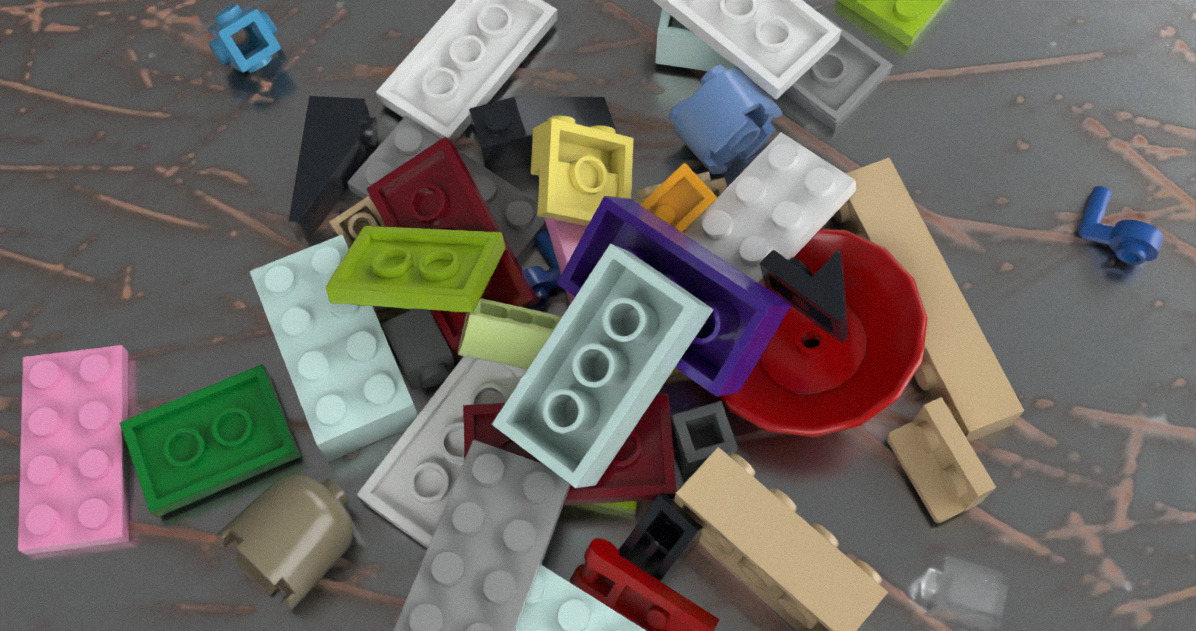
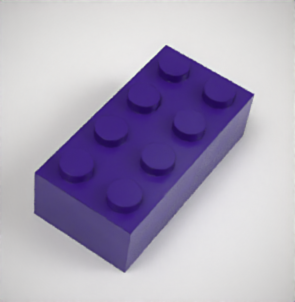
(743, 310)

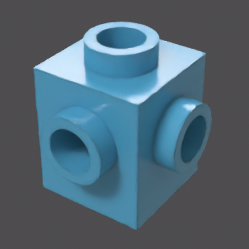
(259, 40)

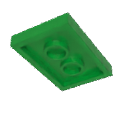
(209, 440)

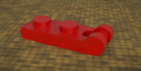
(637, 593)

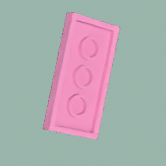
(74, 450)

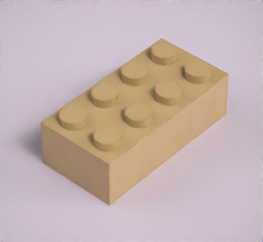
(776, 550)

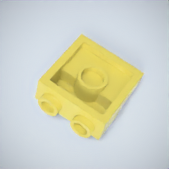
(579, 168)

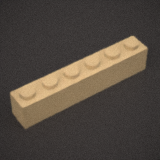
(956, 353)

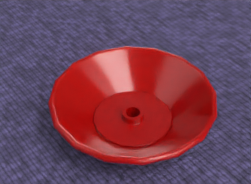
(838, 382)

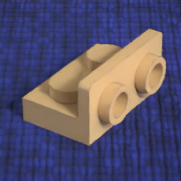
(940, 462)

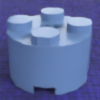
(725, 118)

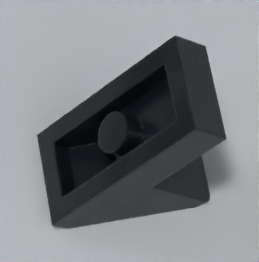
(817, 296)

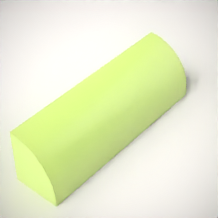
(505, 333)

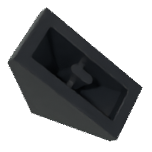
(661, 538)

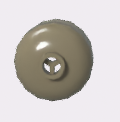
(291, 535)

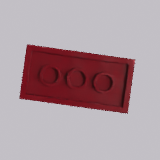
(440, 194)
(637, 472)

